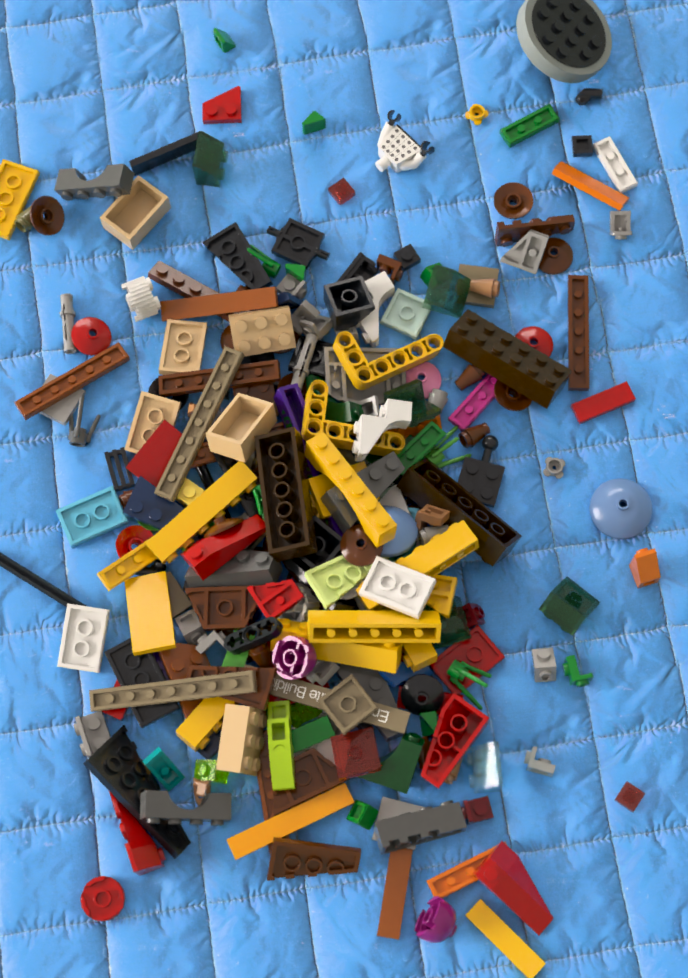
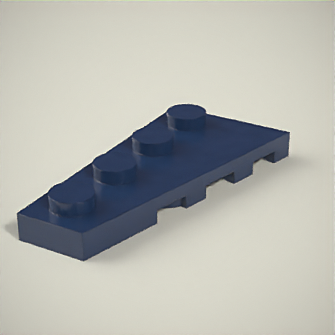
(150, 508)

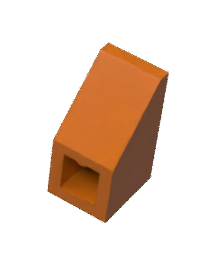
(645, 567)

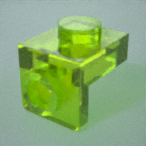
(301, 714)
(206, 770)

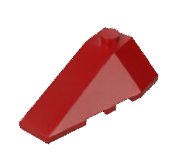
(214, 551)
(454, 735)
(141, 848)
(510, 882)

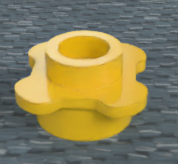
(476, 109)

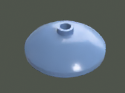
(616, 520)
(405, 534)

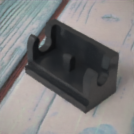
(360, 267)

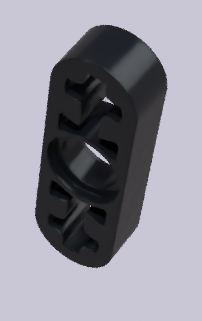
(262, 635)

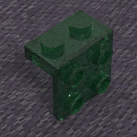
(413, 392)

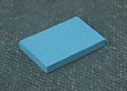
(92, 516)

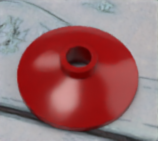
(542, 337)
(91, 344)
(131, 535)

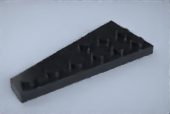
(126, 777)

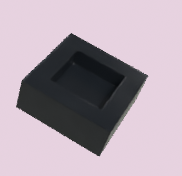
(582, 146)
(407, 256)

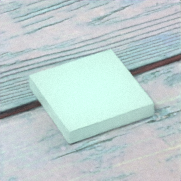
(405, 314)

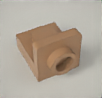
(431, 515)

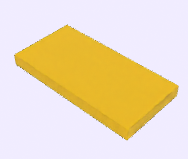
(15, 189)
(150, 613)

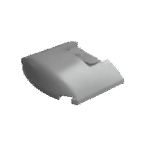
(340, 385)

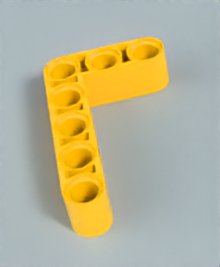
(385, 362)
(342, 430)

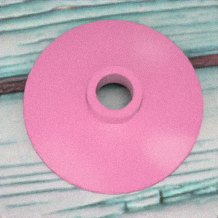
(431, 374)

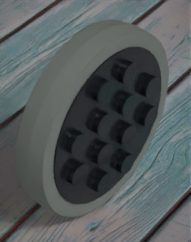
(564, 38)

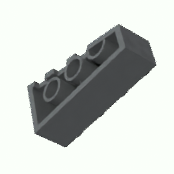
(375, 477)
(243, 569)
(375, 687)
(419, 827)

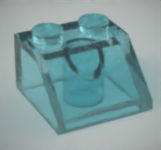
(485, 768)

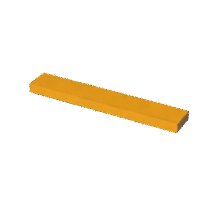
(290, 821)

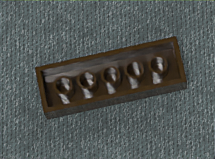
(507, 358)
(430, 485)
(285, 494)

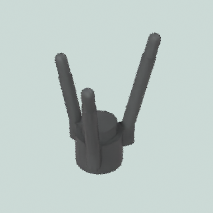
(77, 435)

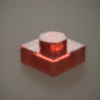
(341, 191)
(629, 796)

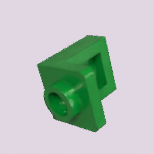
(571, 670)

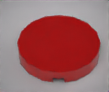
(103, 898)

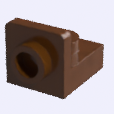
(390, 266)

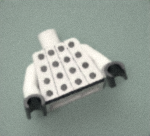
(398, 148)

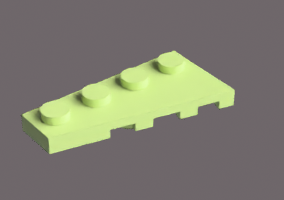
(335, 579)

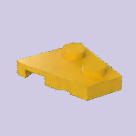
(443, 594)

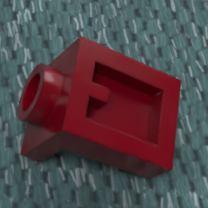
(474, 614)
(477, 810)

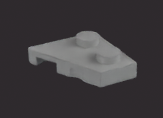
(527, 252)

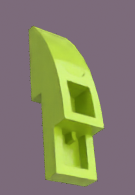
(280, 745)

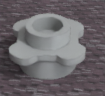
(558, 463)

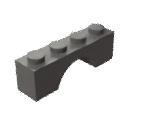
(113, 181)
(159, 806)

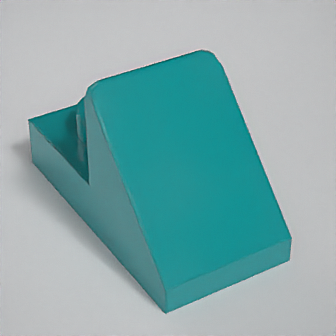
(163, 769)

